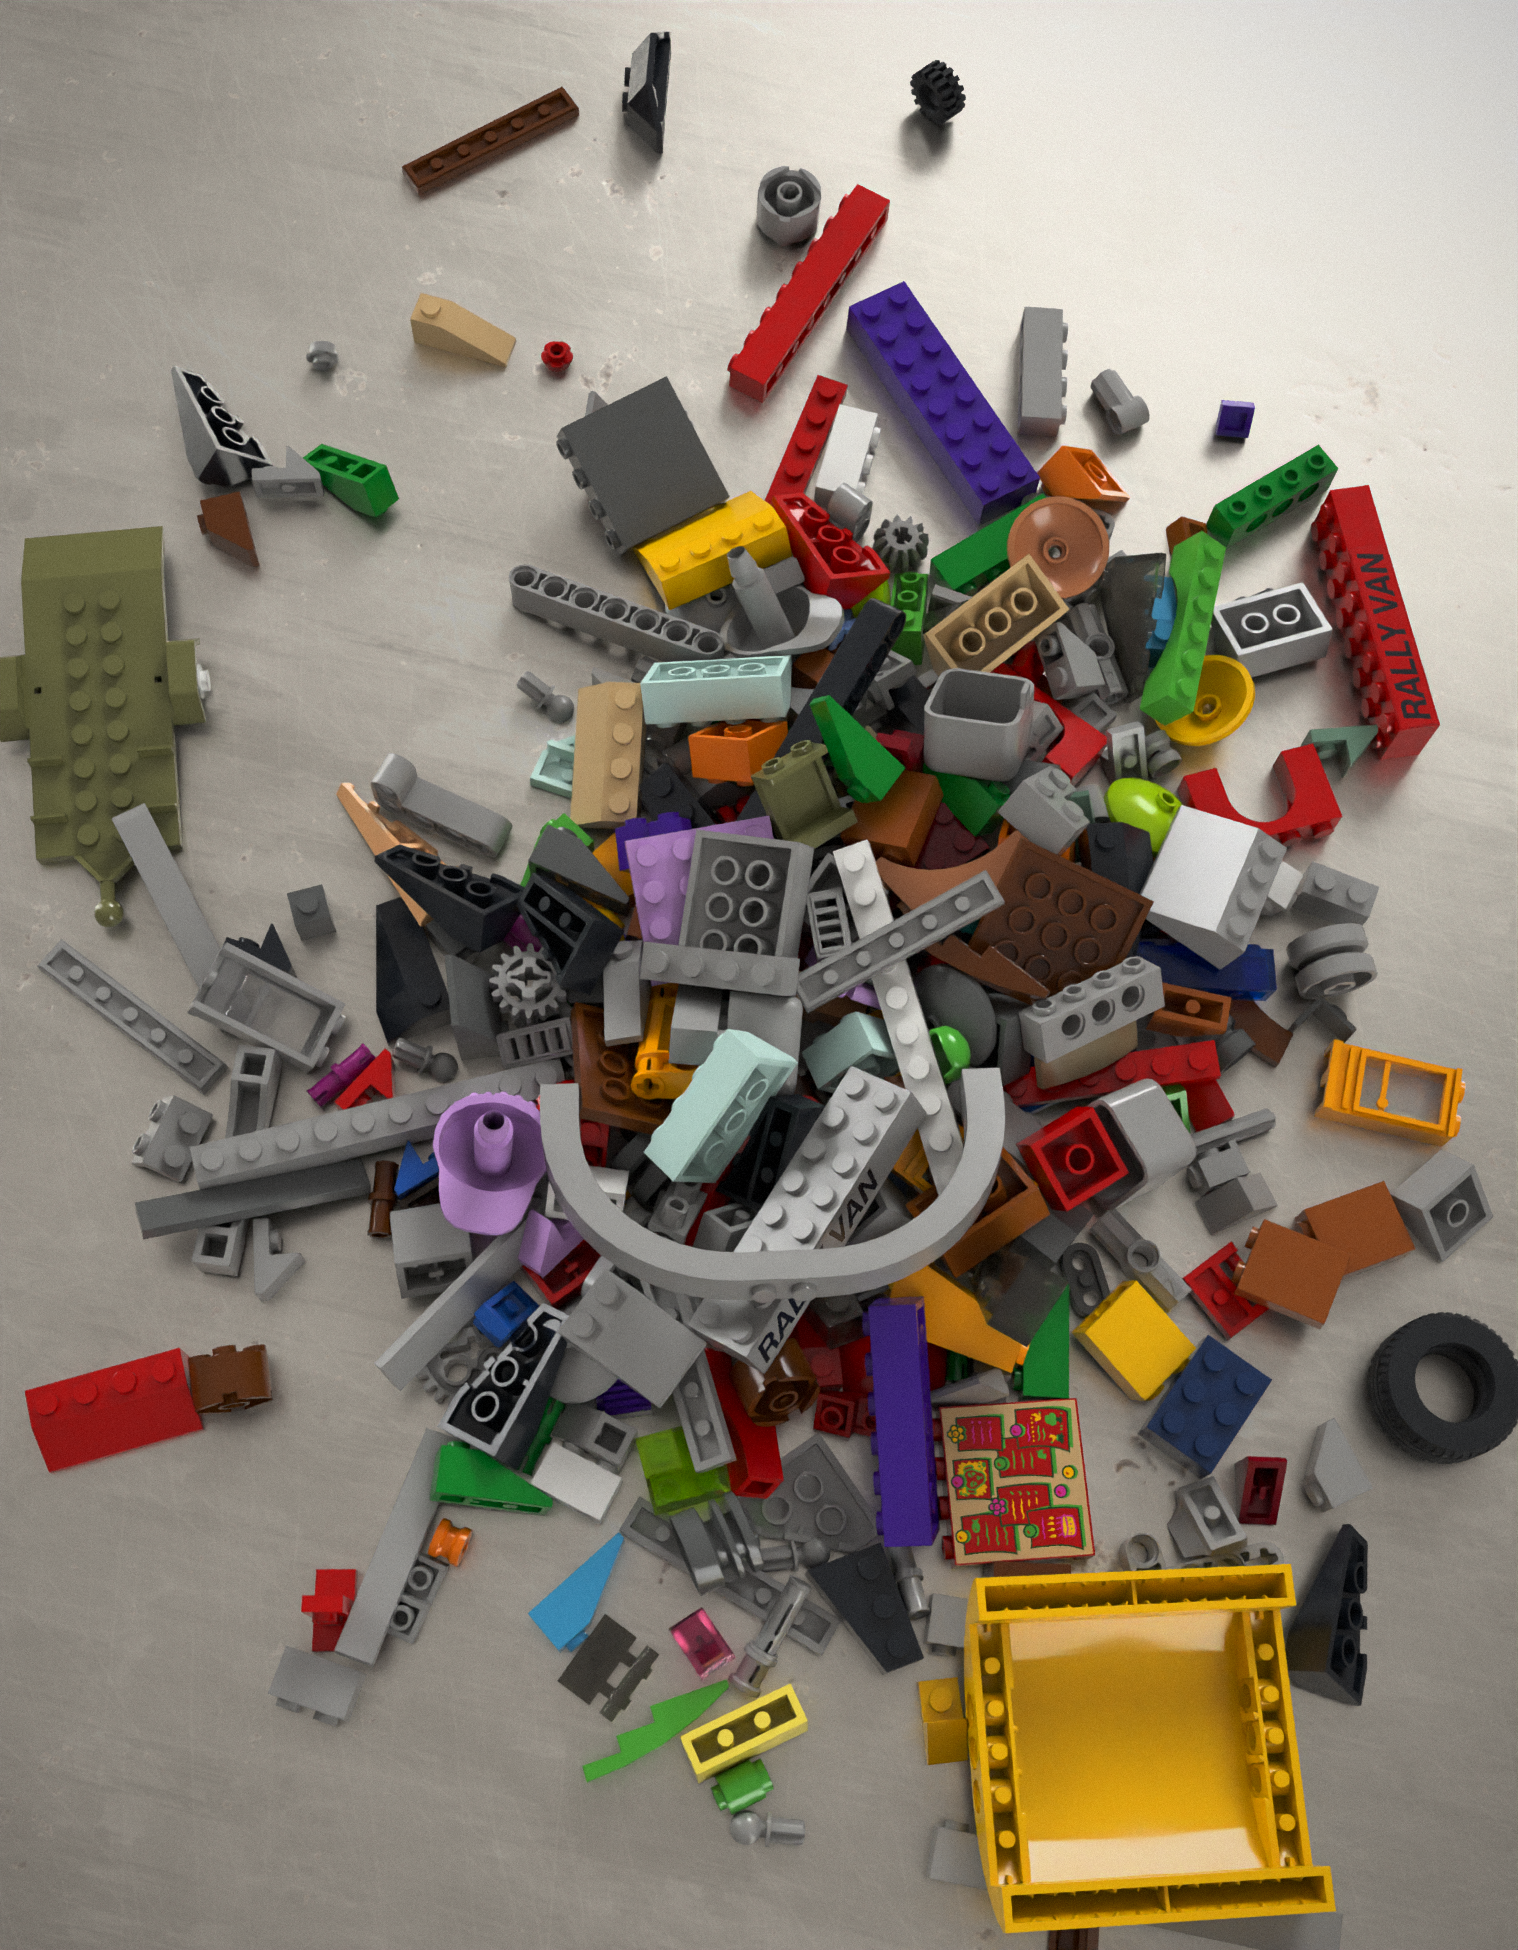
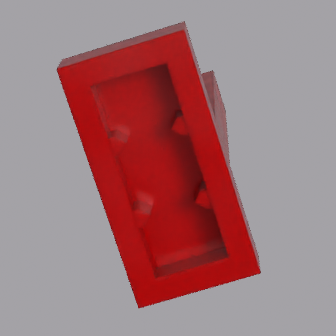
(330, 1606)

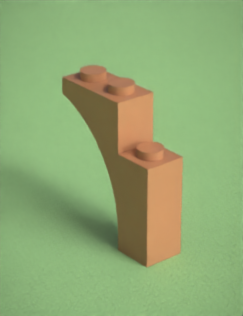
(919, 886)

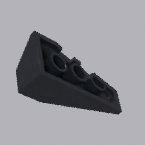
(510, 1396)

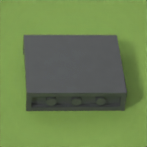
(641, 465)

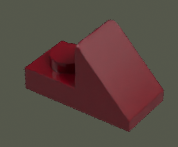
(905, 747)

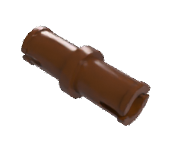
(382, 1199)

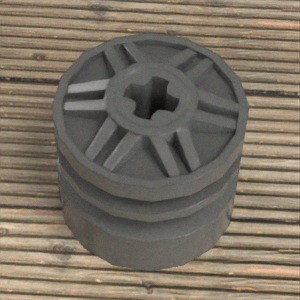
(717, 1542)

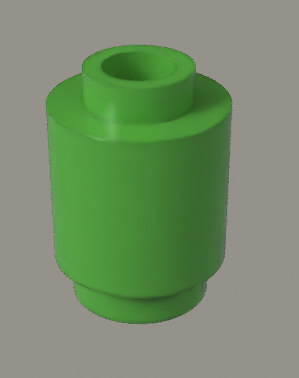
(741, 1786)

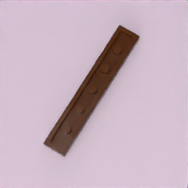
(490, 141)

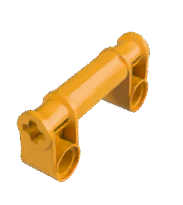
(652, 1058)

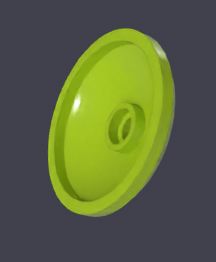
(1142, 806)

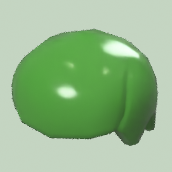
(951, 1051)

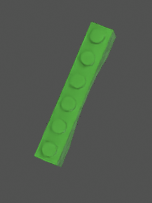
(1175, 680)

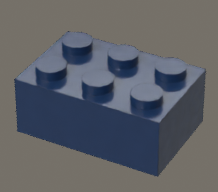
(1205, 1407)

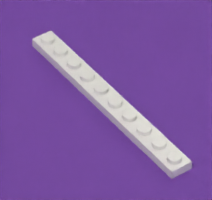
(903, 1016)

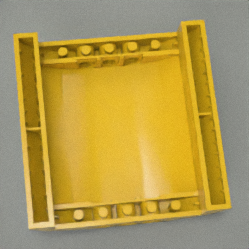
(1136, 1749)

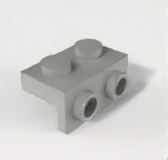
(168, 1140)

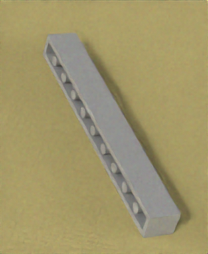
(356, 1129)
(957, 1860)

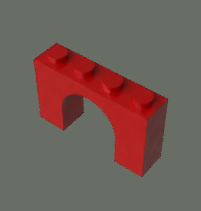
(1077, 745)
(1307, 792)

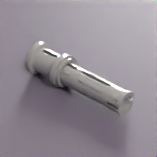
(762, 1652)

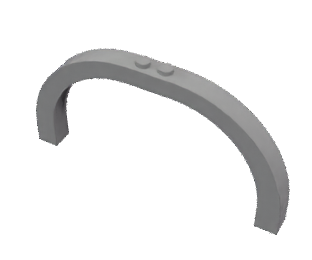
(782, 1273)

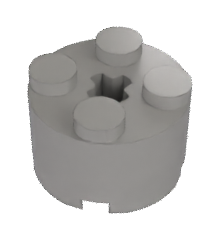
(788, 205)

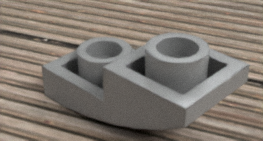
(418, 1597)

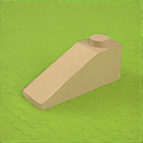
(459, 331)

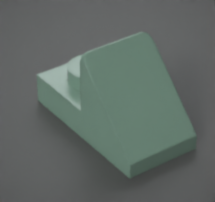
(1344, 741)

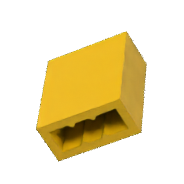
(1134, 1341)

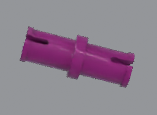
(341, 1075)

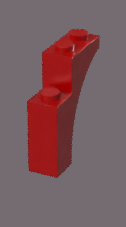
(756, 1447)

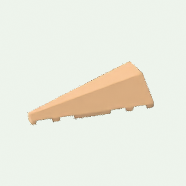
(384, 835)

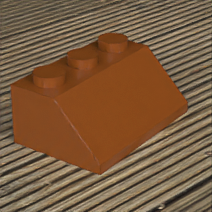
(1009, 1211)

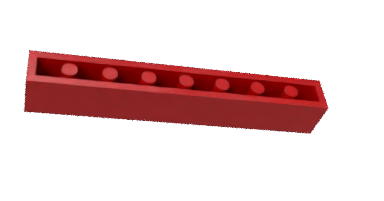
(808, 293)

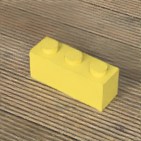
(744, 1733)

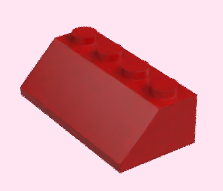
(113, 1410)

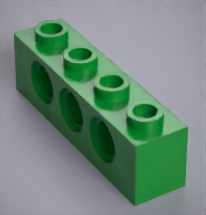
(1271, 497)

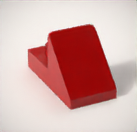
(375, 1080)

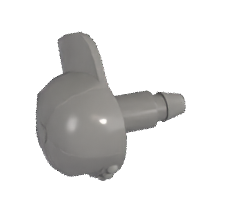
(772, 622)

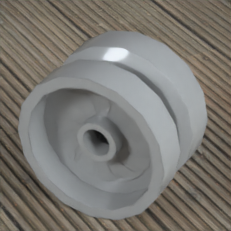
(1331, 961)

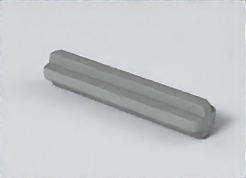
(1235, 1129)

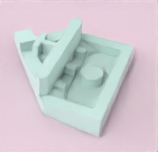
(555, 767)

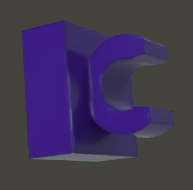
(1235, 418)

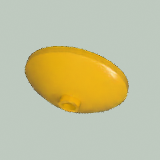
(1223, 689)

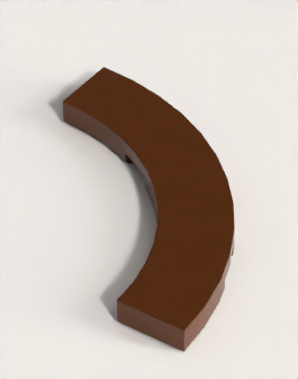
(1267, 1034)

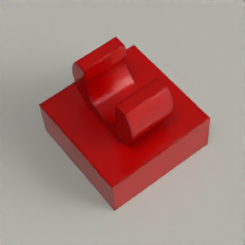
(1027, 662)

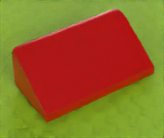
(1207, 1105)

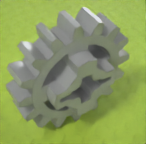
(515, 981)

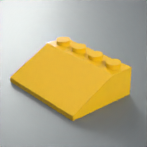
(693, 554)

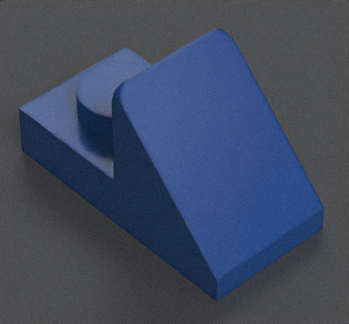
(414, 1173)
(504, 1313)

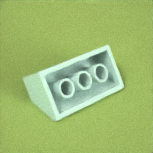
(717, 691)
(719, 1107)

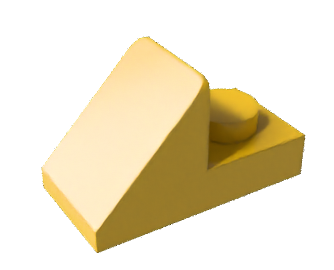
(942, 1721)

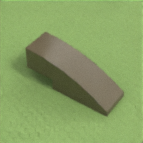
(1087, 1058)

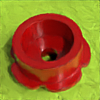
(560, 362)

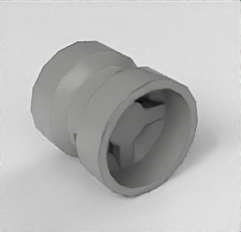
(1160, 755)

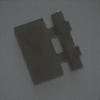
(598, 1660)

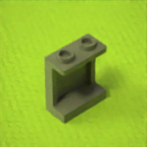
(801, 796)

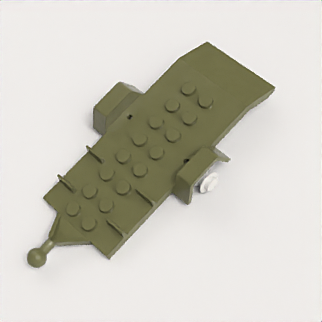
(99, 716)

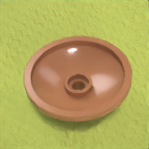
(1073, 531)

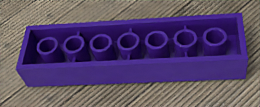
(941, 403)

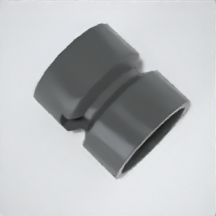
(1229, 1046)

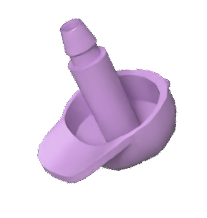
(488, 1161)

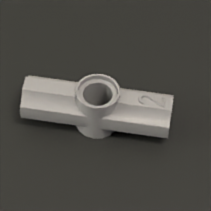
(1088, 628)
(1158, 1278)

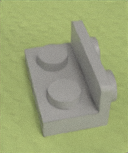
(891, 675)

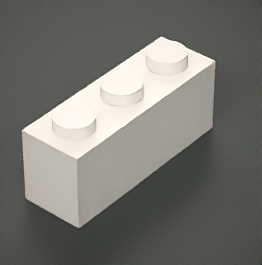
(847, 452)

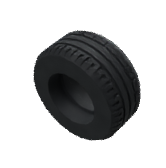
(1485, 1362)

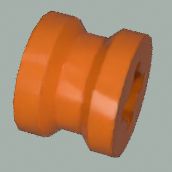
(450, 1542)

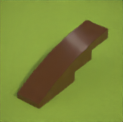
(991, 966)

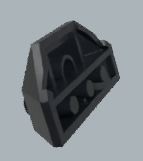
(649, 89)

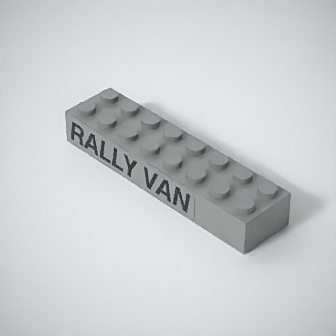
(815, 1206)

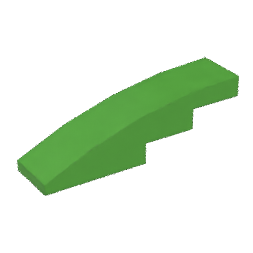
(669, 1718)

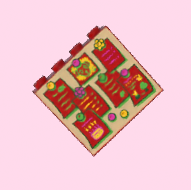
(1012, 1483)

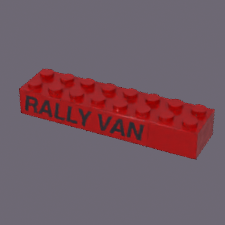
(1374, 623)

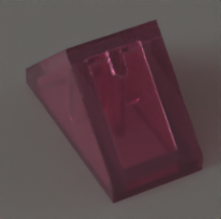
(702, 1644)

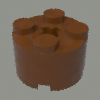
(230, 1379)
(779, 1391)

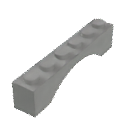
(251, 1104)

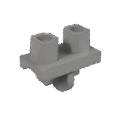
(678, 1210)

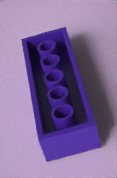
(903, 1422)

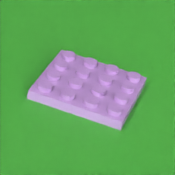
(661, 876)

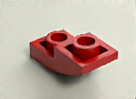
(843, 1414)

